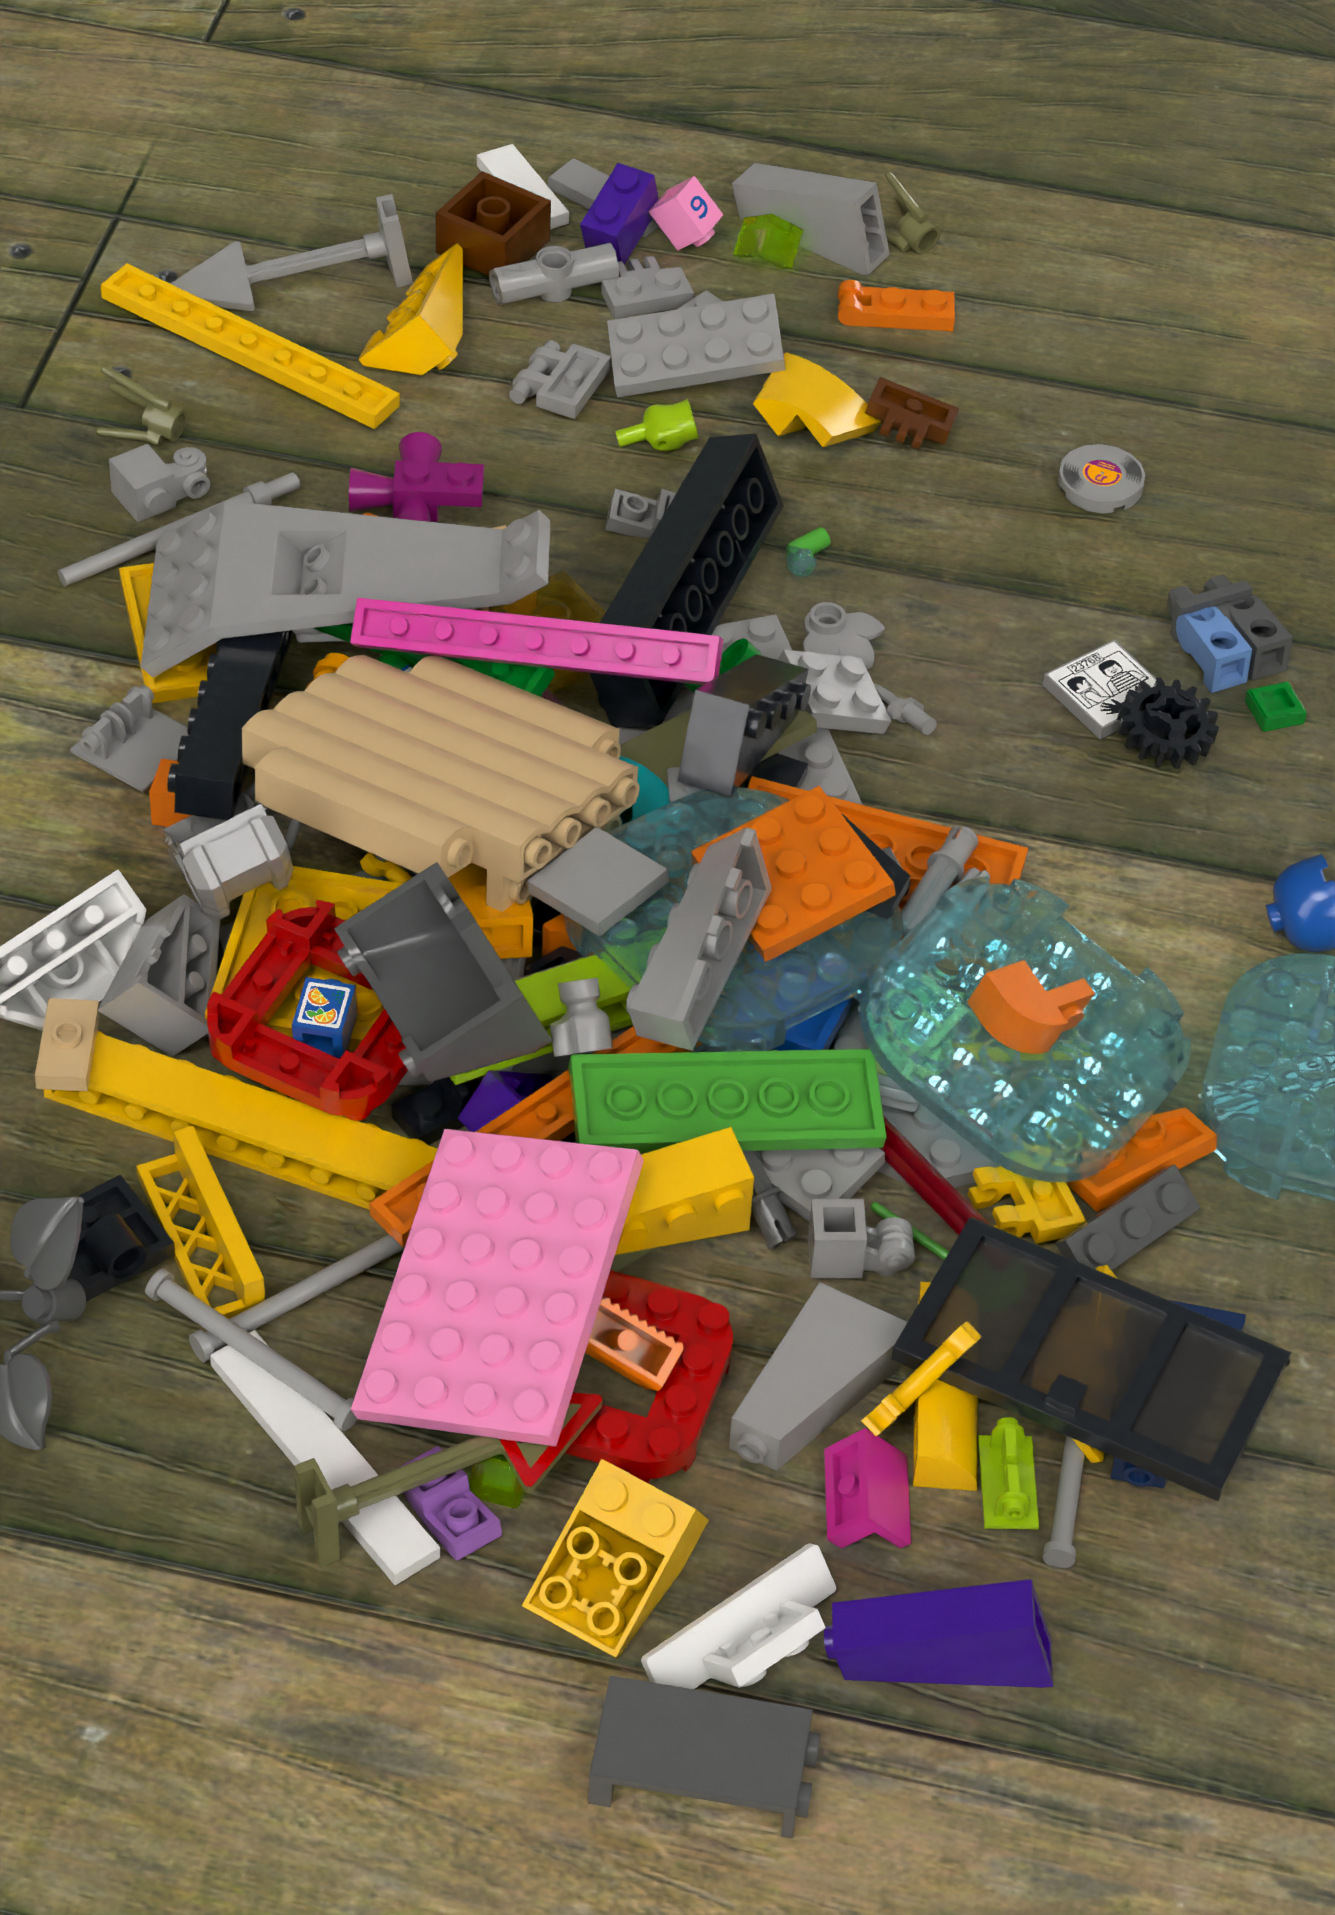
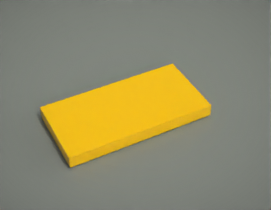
(180, 680)

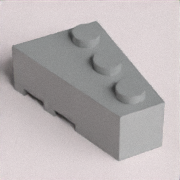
(167, 977)

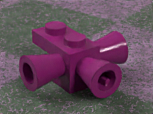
(418, 483)

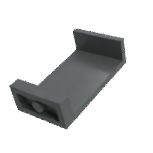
(704, 1748)

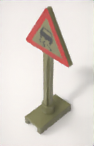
(324, 1508)

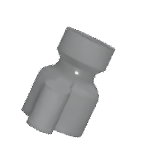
(584, 1024)

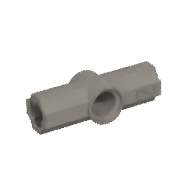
(553, 273)

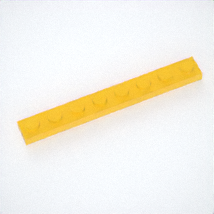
(251, 346)

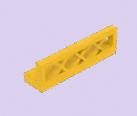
(216, 1218)

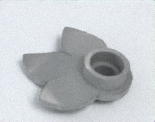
(841, 633)

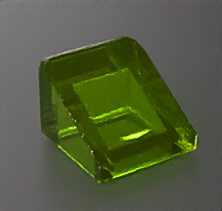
(496, 1482)

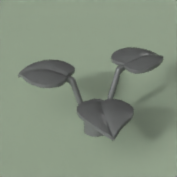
(46, 1242)

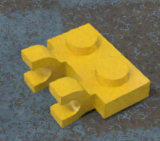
(1040, 1208)

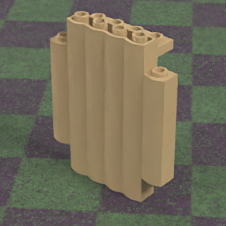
(440, 769)

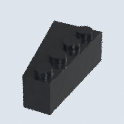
(739, 721)

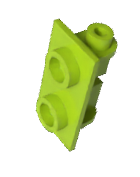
(1008, 1477)

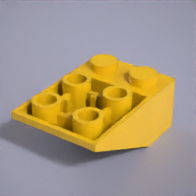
(614, 1559)

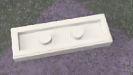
(512, 167)

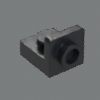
(432, 1110)

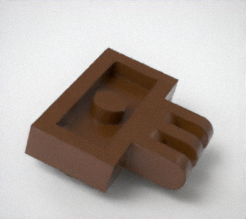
(910, 413)

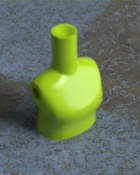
(663, 426)

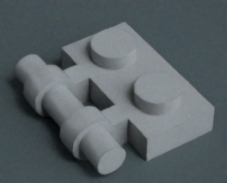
(569, 385)

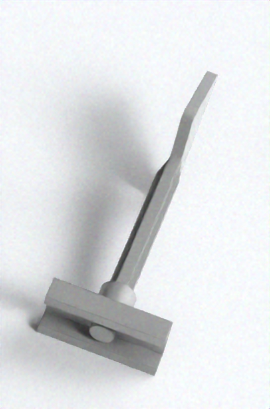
(227, 279)

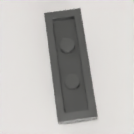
(1131, 1221)

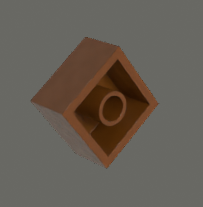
(493, 223)

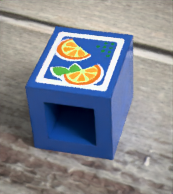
(326, 1015)

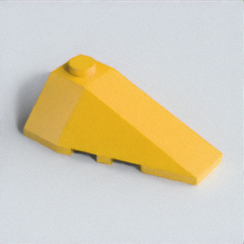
(426, 323)

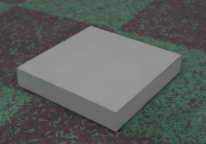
(598, 881)

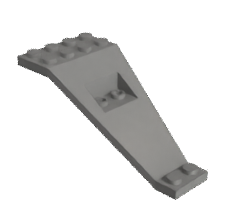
(300, 569)

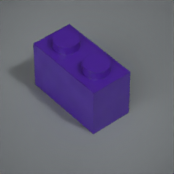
(621, 211)

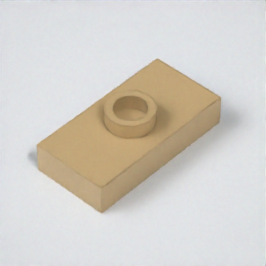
(67, 1044)

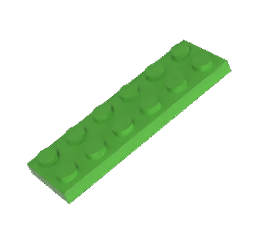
(764, 1095)

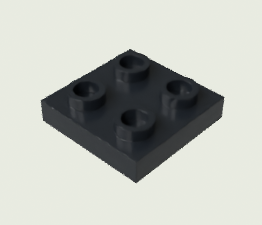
(116, 1238)

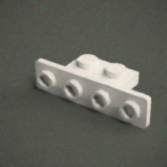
(748, 1629)

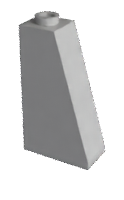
(837, 213)
(816, 1375)

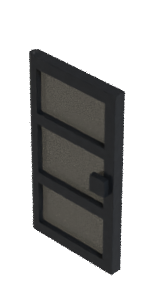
(1096, 1358)

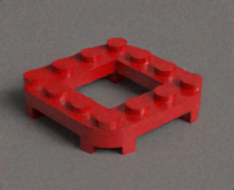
(249, 1047)
(670, 1432)

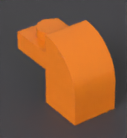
(1022, 1012)

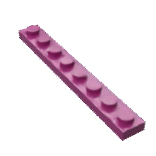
(537, 641)

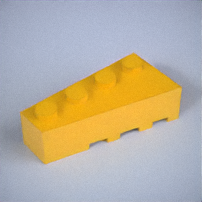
(689, 1193)

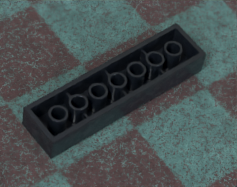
(692, 565)

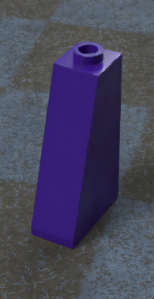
(945, 1637)

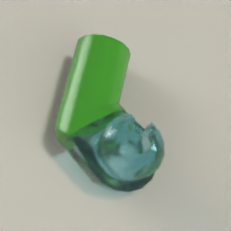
(801, 552)

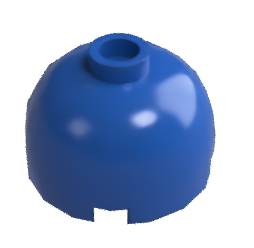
(1304, 906)

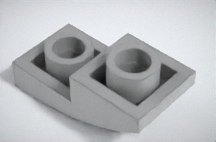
(636, 514)

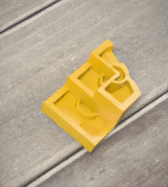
(813, 399)

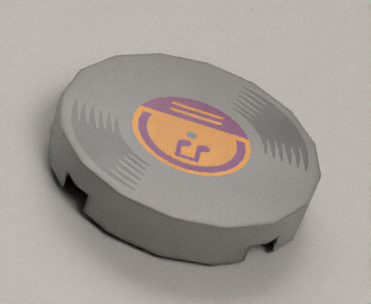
(1101, 478)

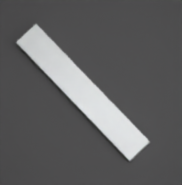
(307, 1432)

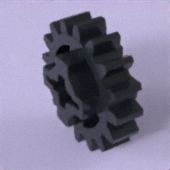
(1167, 723)

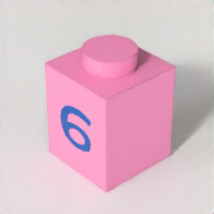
(686, 214)

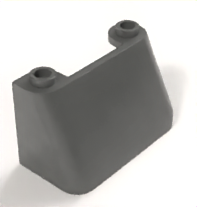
(439, 979)

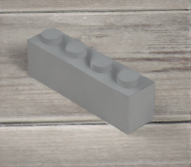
(701, 942)

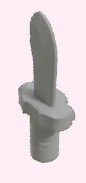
(907, 710)

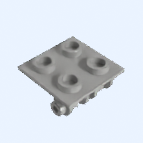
(131, 739)

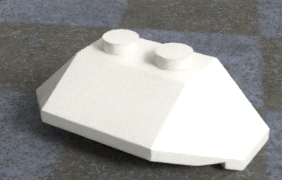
(69, 951)

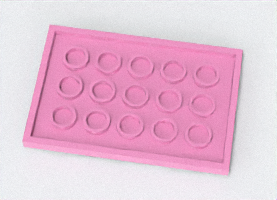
(498, 1286)

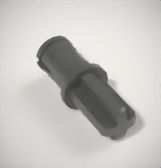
(767, 1206)

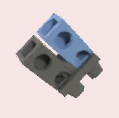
(1228, 633)

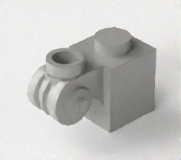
(152, 487)
(845, 1247)

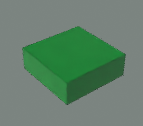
(1275, 706)

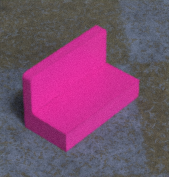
(866, 1490)

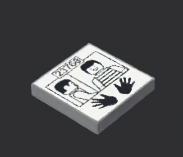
(1097, 685)

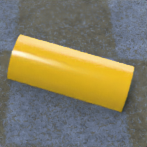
(945, 1435)

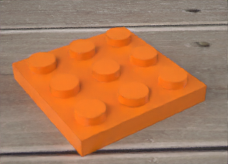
(815, 872)

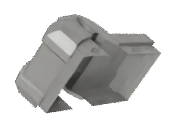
(229, 855)

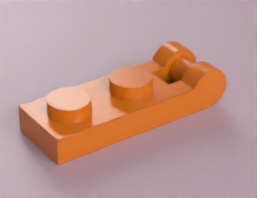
(895, 307)

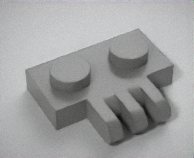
(645, 289)

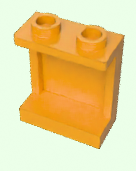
(507, 931)

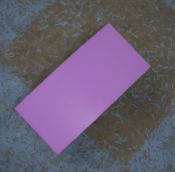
(453, 1512)

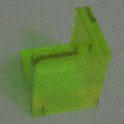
(769, 239)

